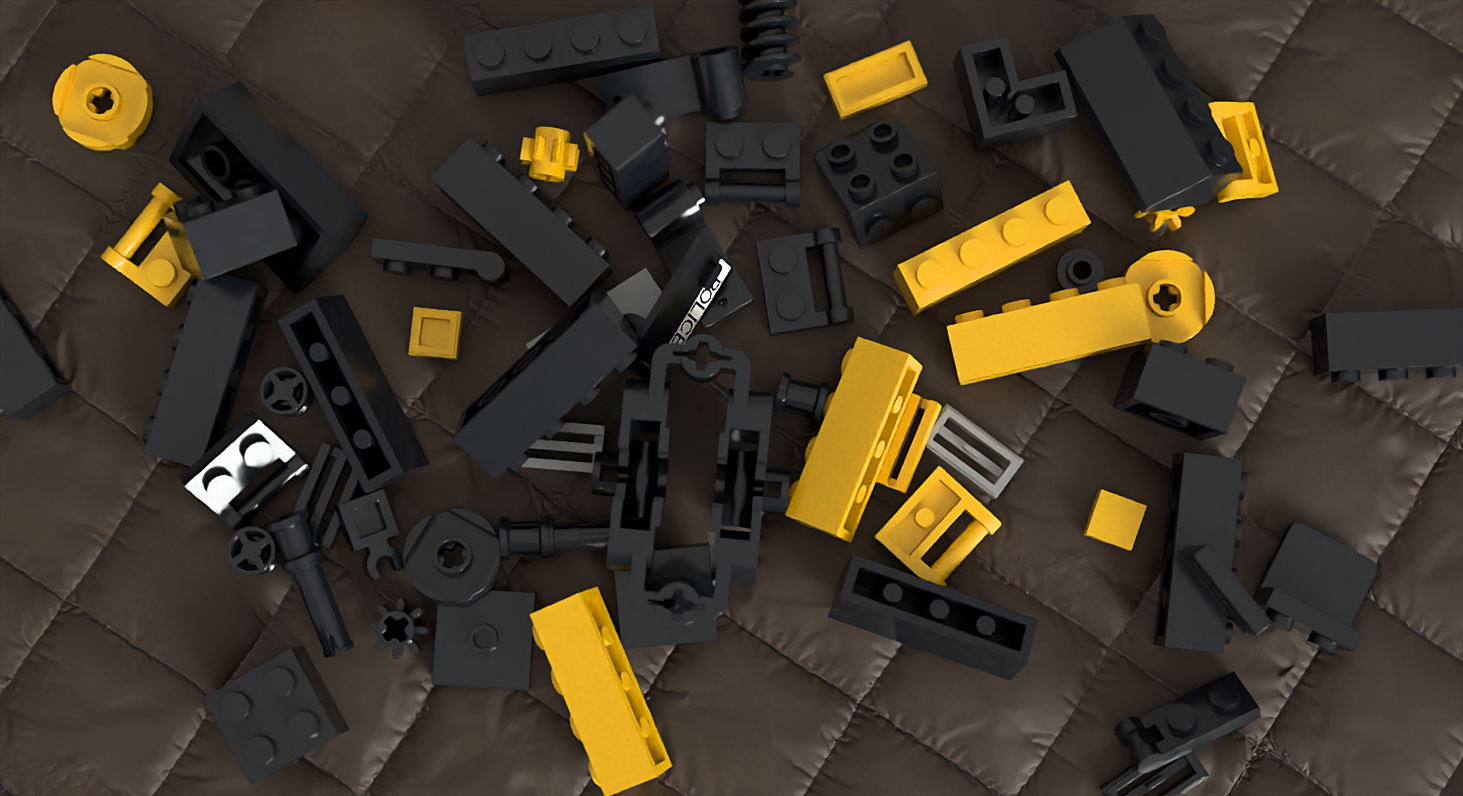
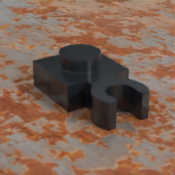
(368, 525)

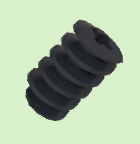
(767, 39)

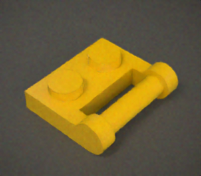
(1242, 130)
(161, 270)
(926, 518)

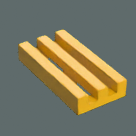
(917, 447)

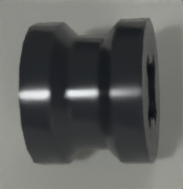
(280, 385)
(246, 554)

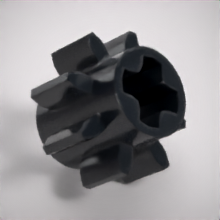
(386, 626)

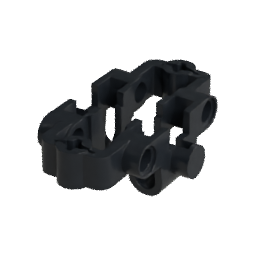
(645, 473)

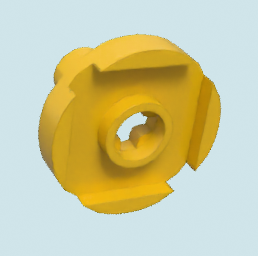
(91, 79)
(1186, 281)

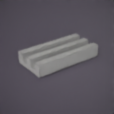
(984, 438)
(571, 466)

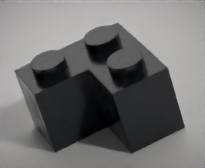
(1003, 107)
(230, 233)

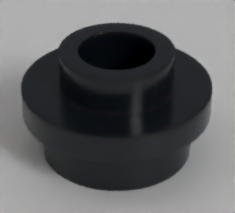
(1067, 279)

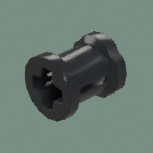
(801, 398)

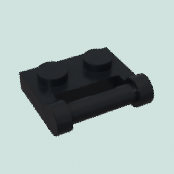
(752, 149)
(788, 283)
(236, 463)

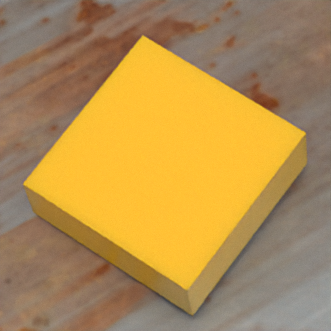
(435, 333)
(1114, 520)

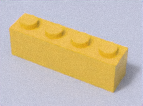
(991, 247)
(1049, 332)
(853, 439)
(600, 692)

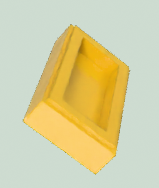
(875, 80)

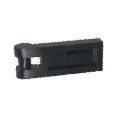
(441, 261)
(1188, 722)

